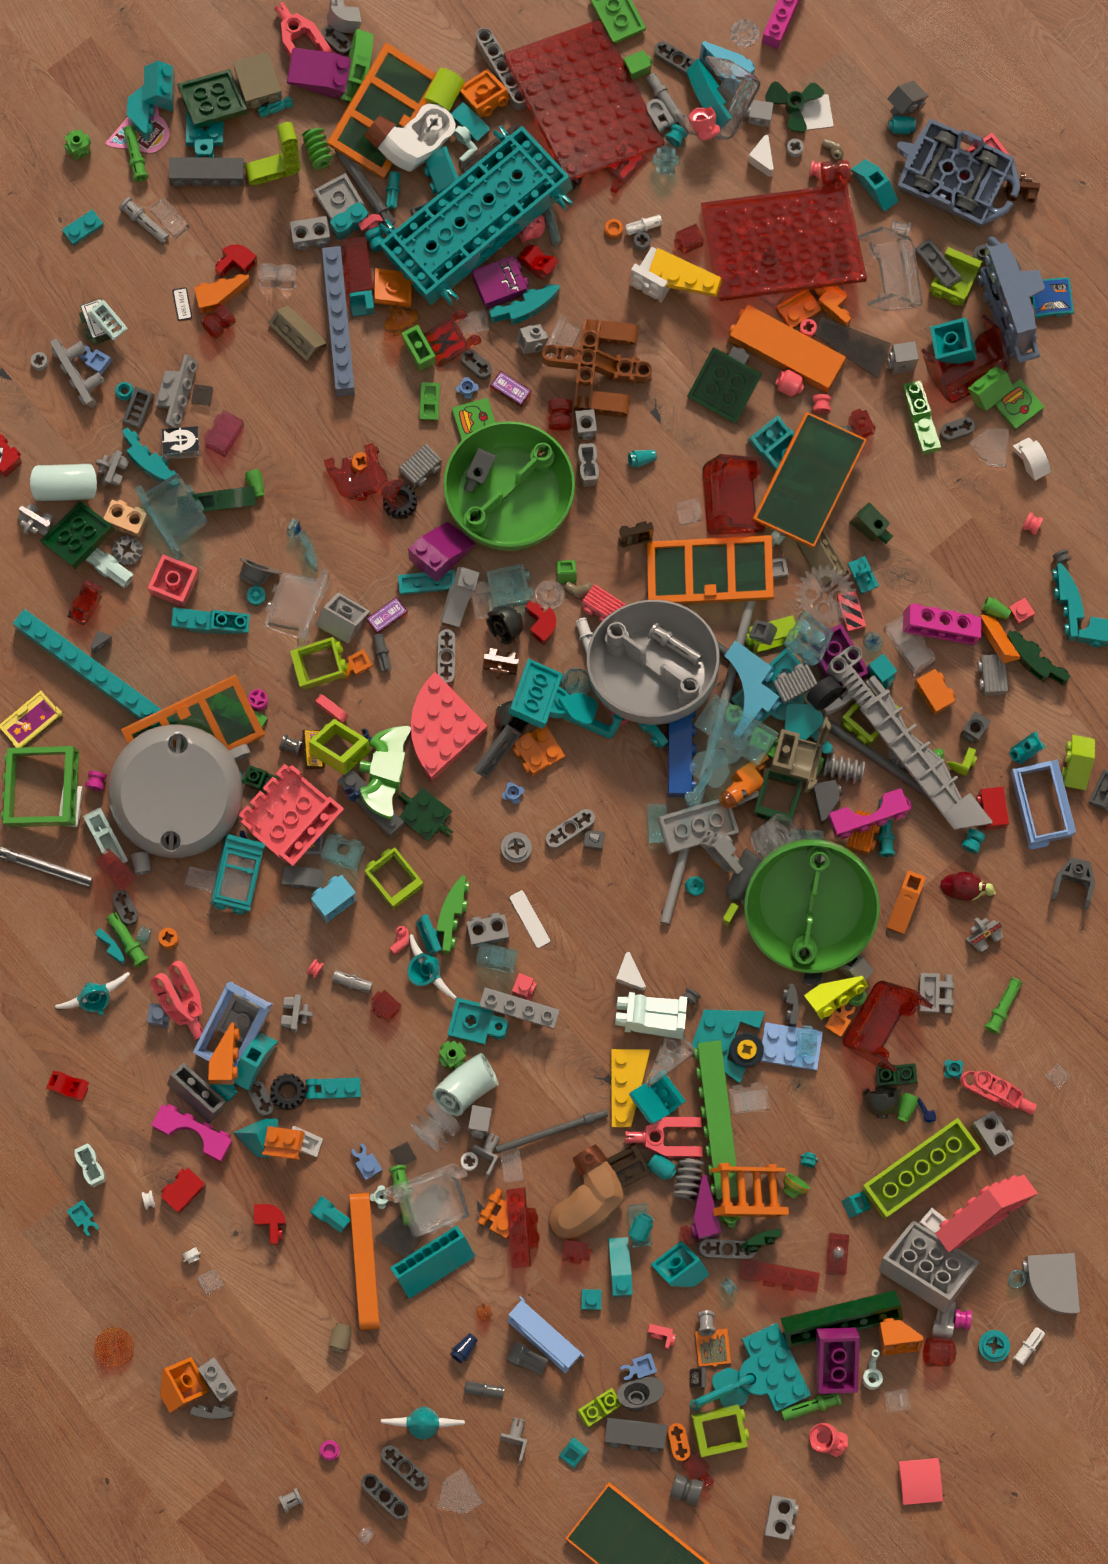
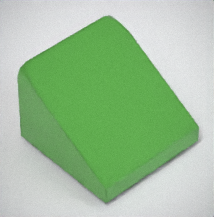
(566, 571)

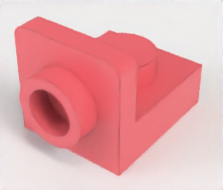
(659, 1332)

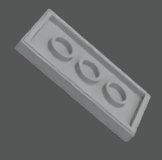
(688, 826)

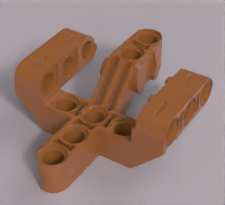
(600, 331)

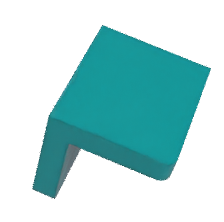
(361, 303)

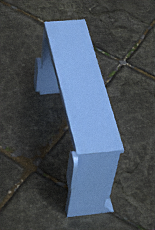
(1043, 840)
(218, 1012)
(543, 1336)

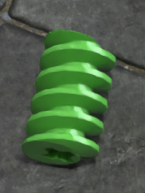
(316, 148)

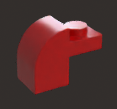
(235, 256)
(536, 261)
(546, 622)
(67, 1086)
(270, 1216)

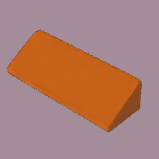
(998, 639)

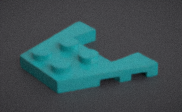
(722, 1026)

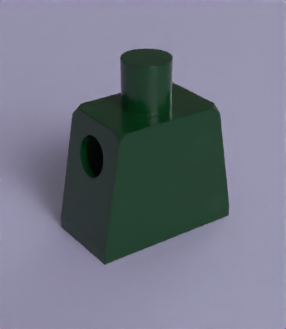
(869, 518)

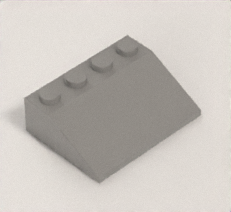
(926, 1267)

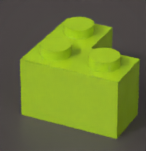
(1079, 761)

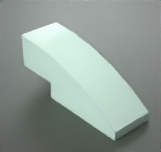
(103, 833)

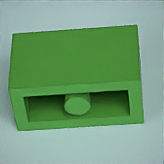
(418, 348)
(990, 388)

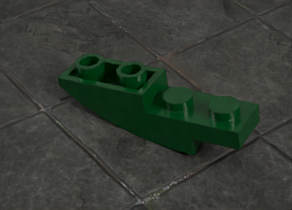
(226, 499)
(1037, 666)

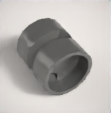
(686, 1489)

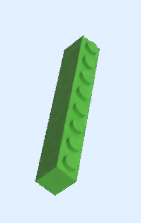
(716, 1112)

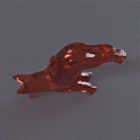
(365, 482)

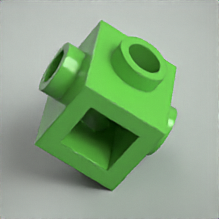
(77, 144)
(452, 1062)

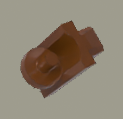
(1027, 187)
(499, 664)

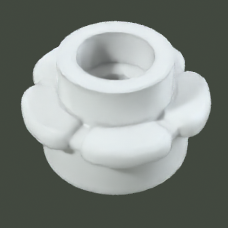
(191, 1255)

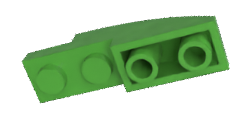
(360, 62)
(920, 417)
(452, 907)

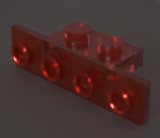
(521, 1228)
(779, 1275)

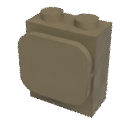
(257, 80)

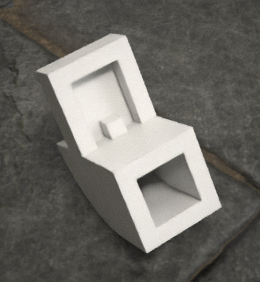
(1033, 458)

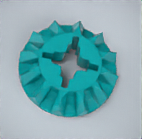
(1001, 1340)

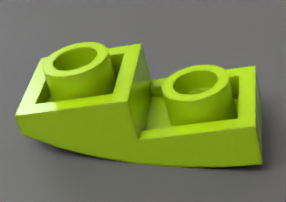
(599, 1407)

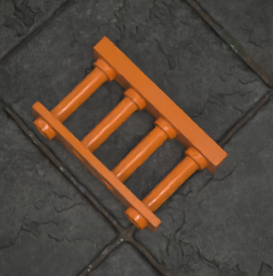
(743, 1208)

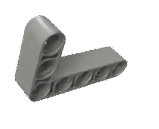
(497, 61)

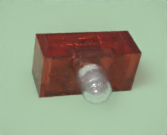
(837, 1254)

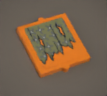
(713, 1349)

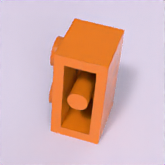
(935, 692)

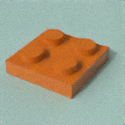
(391, 288)

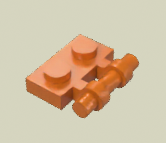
(500, 1222)

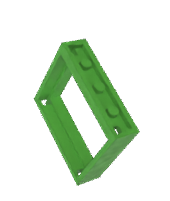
(69, 792)

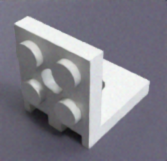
(646, 281)

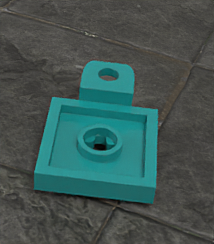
(204, 140)
(484, 1027)

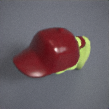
(965, 886)

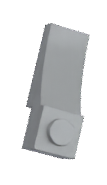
(459, 595)

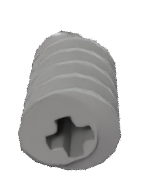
(844, 768)
(687, 1179)

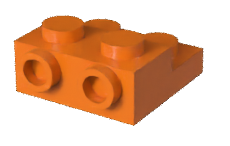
(485, 93)
(538, 750)

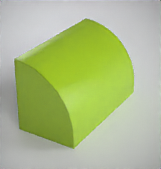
(444, 88)

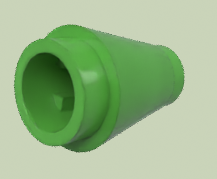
(255, 479)
(995, 608)
(907, 1106)

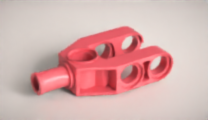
(304, 26)
(190, 1007)
(1004, 1094)
(658, 1147)

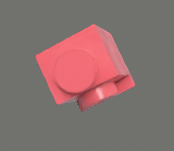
(524, 987)

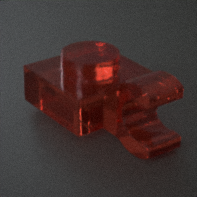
(697, 1467)

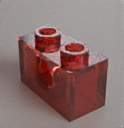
(115, 868)

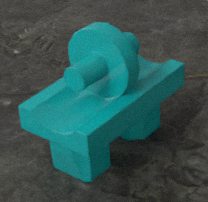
(863, 575)
(1026, 748)

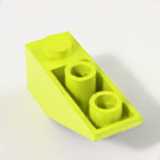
(832, 995)

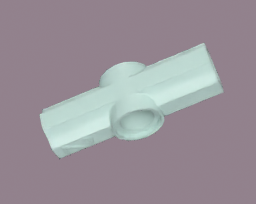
(110, 567)

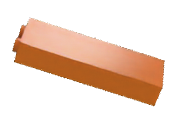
(786, 348)

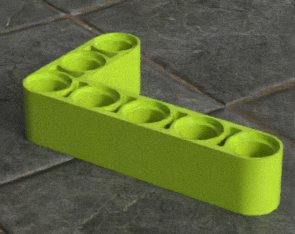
(279, 165)

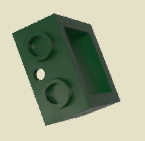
(767, 813)

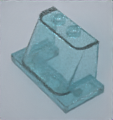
(173, 511)

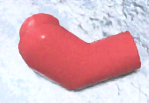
(402, 940)

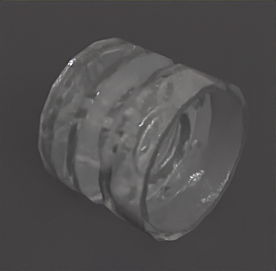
(773, 834)
(435, 1126)

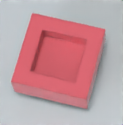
(370, 222)
(1021, 611)

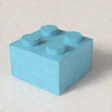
(333, 898)

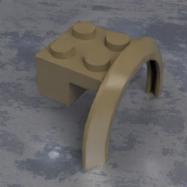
(799, 757)

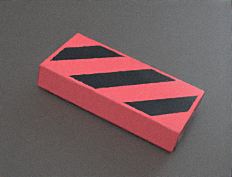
(855, 619)

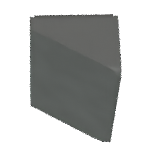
(1100, 794)

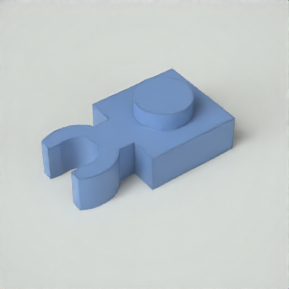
(96, 361)
(368, 1164)
(641, 1366)

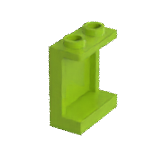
(967, 269)

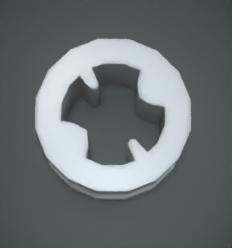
(472, 1156)
(148, 1199)

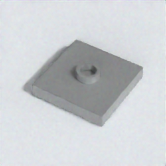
(337, 196)

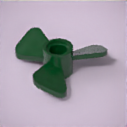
(779, 96)

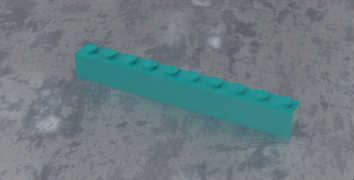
(84, 666)

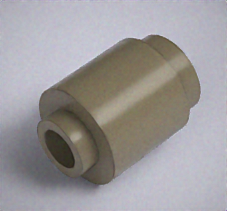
(340, 1338)

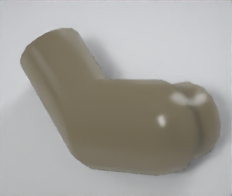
(834, 147)
(578, 591)

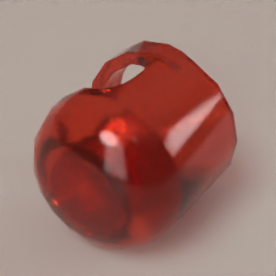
(939, 1352)

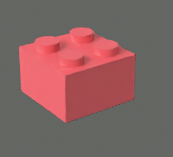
(173, 581)

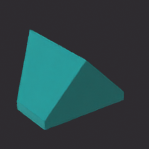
(255, 1134)

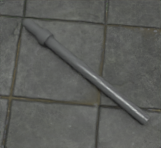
(587, 1119)

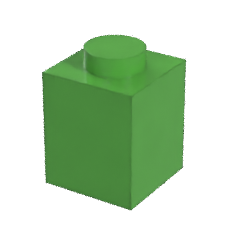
(638, 64)

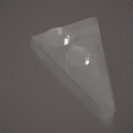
(670, 1055)

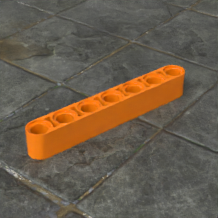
(364, 1261)

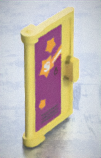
(25, 727)

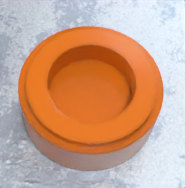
(613, 228)

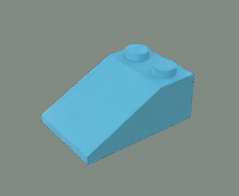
(712, 50)

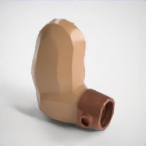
(590, 1203)

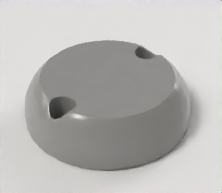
(643, 678)
(175, 791)

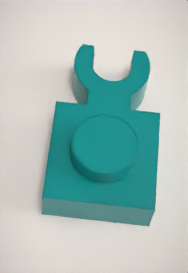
(81, 1216)

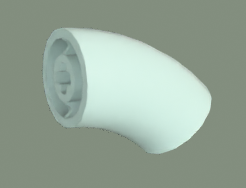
(63, 482)
(465, 1085)

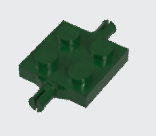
(425, 814)

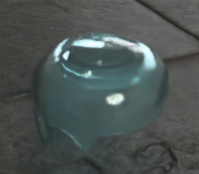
(576, 681)

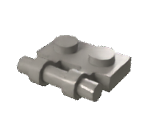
(930, 989)

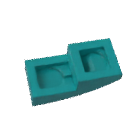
(467, 117)
(113, 951)

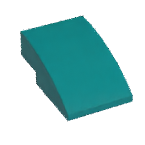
(772, 441)

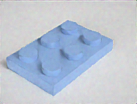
(780, 1047)

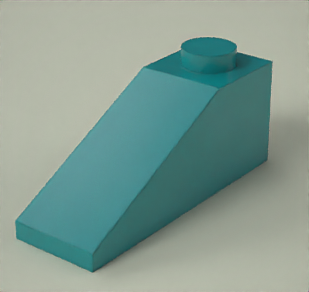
(620, 1267)

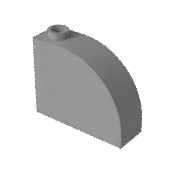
(1053, 1281)

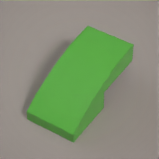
(429, 401)

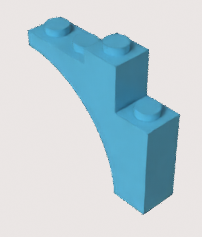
(753, 673)

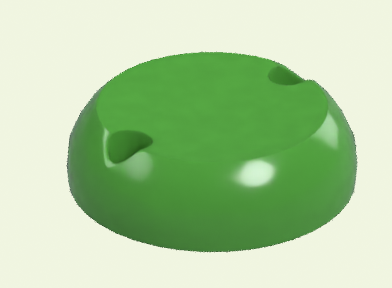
(522, 493)
(811, 905)

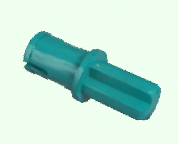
(393, 190)

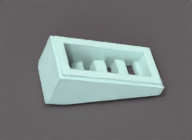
(98, 319)

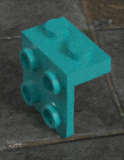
(657, 1100)

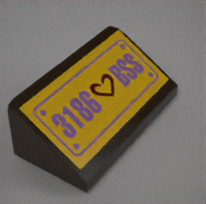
(310, 761)

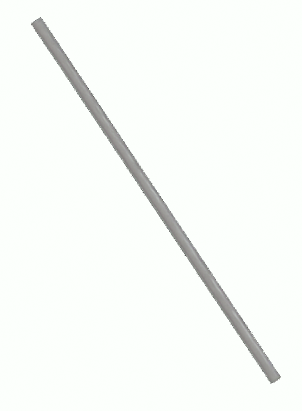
(726, 694)

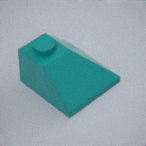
(680, 1267)

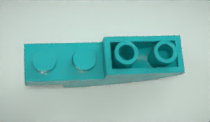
(533, 303)
(151, 465)
(1068, 595)
(210, 622)

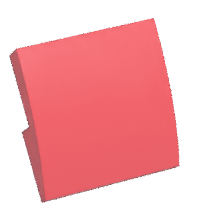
(920, 1481)

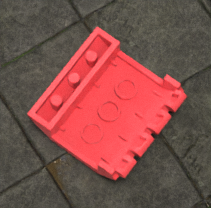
(289, 815)

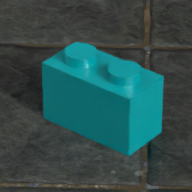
(883, 671)

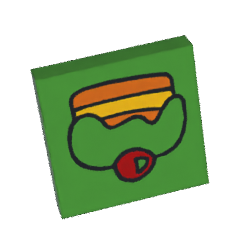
(1019, 405)
(472, 416)

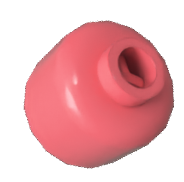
(789, 383)

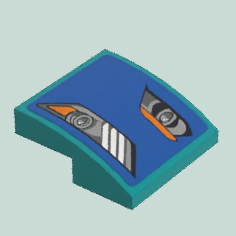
(1055, 298)

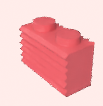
(600, 603)

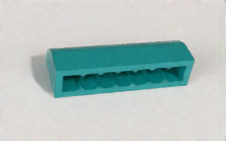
(433, 1261)

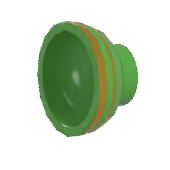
(794, 1185)

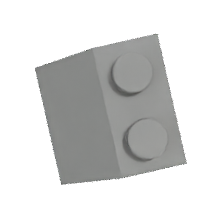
(342, 618)

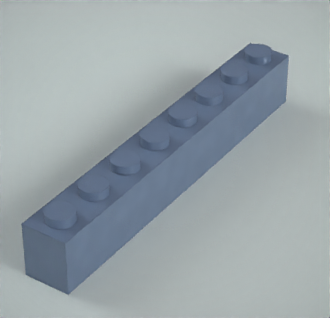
(338, 321)

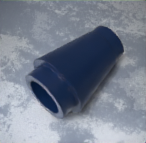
(463, 1349)

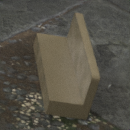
(296, 332)
(823, 554)

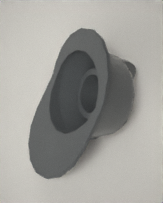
(256, 573)
(640, 1393)

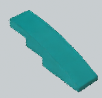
(707, 91)

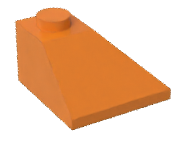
(898, 1338)
(182, 1384)

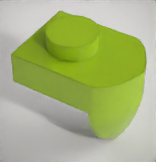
(969, 760)

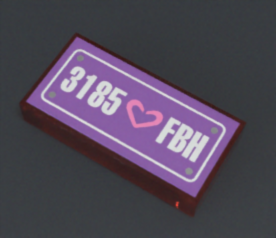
(510, 388)
(387, 615)

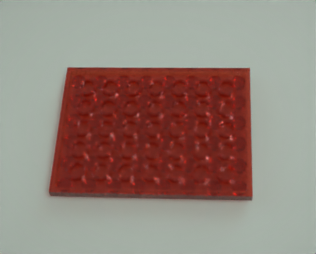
(583, 99)
(783, 242)

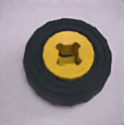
(744, 1055)

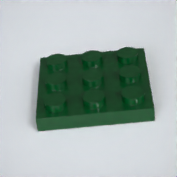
(212, 98)
(724, 385)
(77, 535)

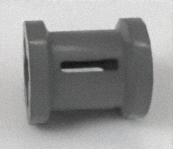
(296, 745)

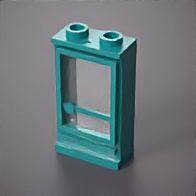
(236, 874)

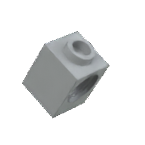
(760, 113)
(585, 416)

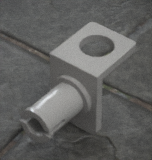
(487, 1152)
(514, 1436)

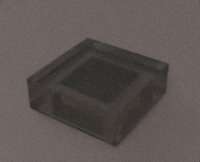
(202, 395)
(403, 1154)

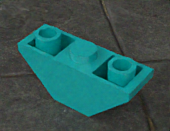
(140, 113)
(876, 184)
(254, 1060)

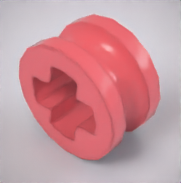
(815, 169)
(811, 323)
(315, 968)

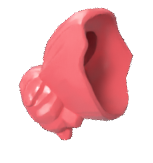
(704, 123)
(827, 1439)

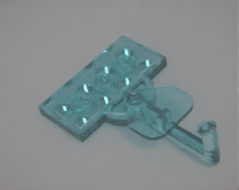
(731, 732)

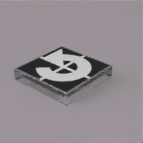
(180, 442)

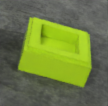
(730, 914)

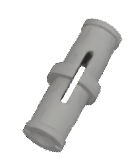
(352, 981)

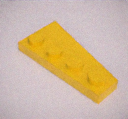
(684, 275)
(626, 1075)

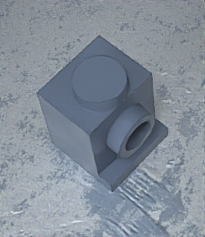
(157, 1016)

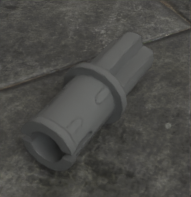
(382, 652)
(484, 1389)

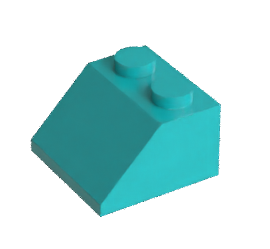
(159, 85)
(440, 170)
(953, 341)

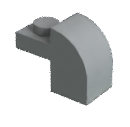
(343, 18)

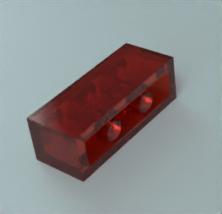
(357, 265)

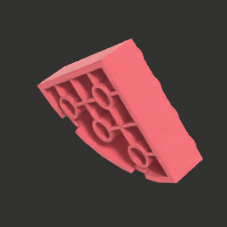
(442, 727)
(985, 1211)

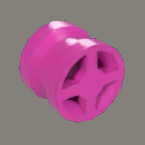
(258, 696)
(96, 780)
(962, 1319)

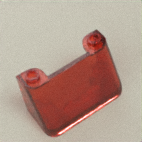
(730, 494)

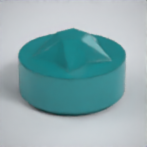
(256, 595)
(694, 885)

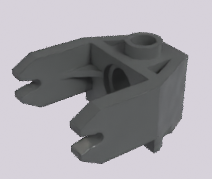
(1070, 874)

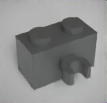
(907, 98)

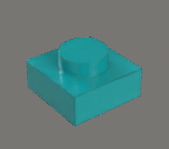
(591, 1299)

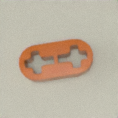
(674, 1443)

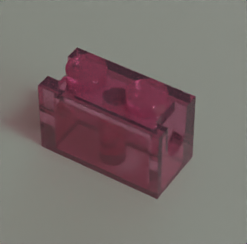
(223, 433)

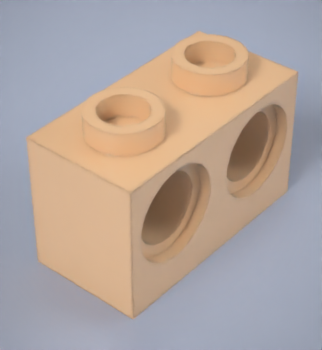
(123, 522)

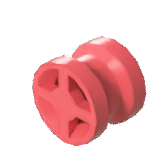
(821, 404)
(1032, 523)

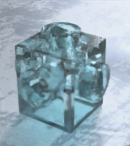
(665, 160)

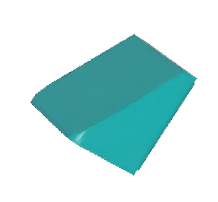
(856, 1204)
(573, 1452)

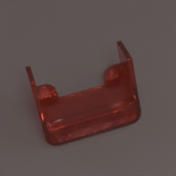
(957, 378)
(877, 1020)

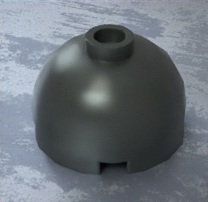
(506, 623)
(502, 718)
(881, 1101)

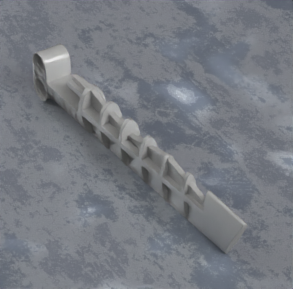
(917, 758)

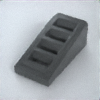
(137, 391)

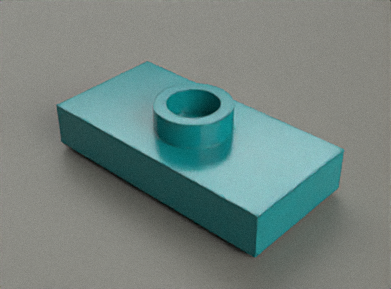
(429, 935)

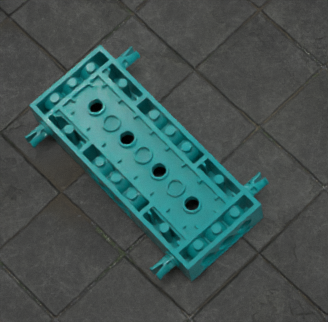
(486, 224)

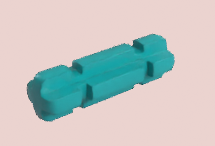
(275, 107)

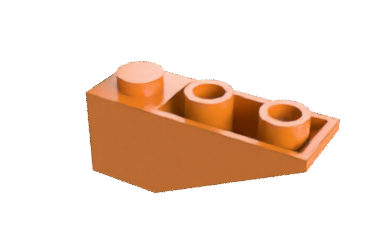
(220, 292)
(906, 902)
(222, 1062)

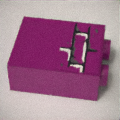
(500, 282)

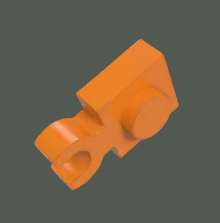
(358, 663)
(838, 1021)

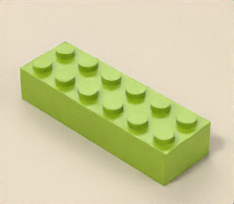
(920, 1168)

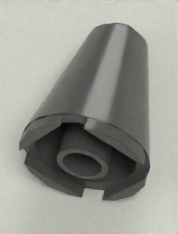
(738, 882)

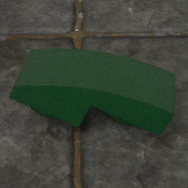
(257, 778)
(904, 1075)
(761, 1239)

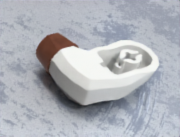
(416, 141)

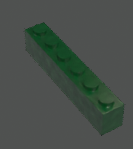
(857, 1314)

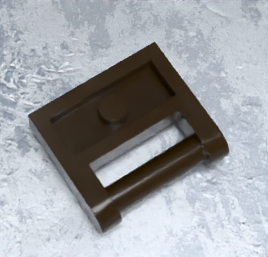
(640, 533)
(632, 1170)

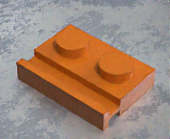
(799, 308)
(283, 1143)

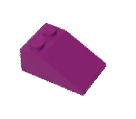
(319, 71)
(439, 550)
(704, 1223)

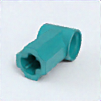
(326, 1211)

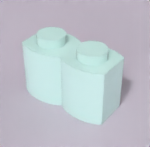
(89, 1162)

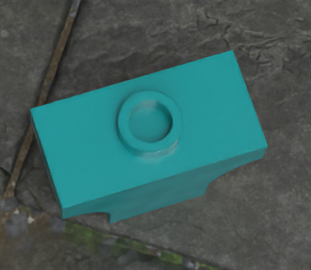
(1095, 634)

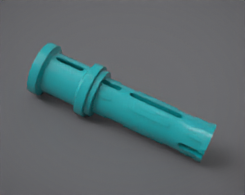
(886, 839)

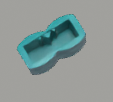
(345, 222)

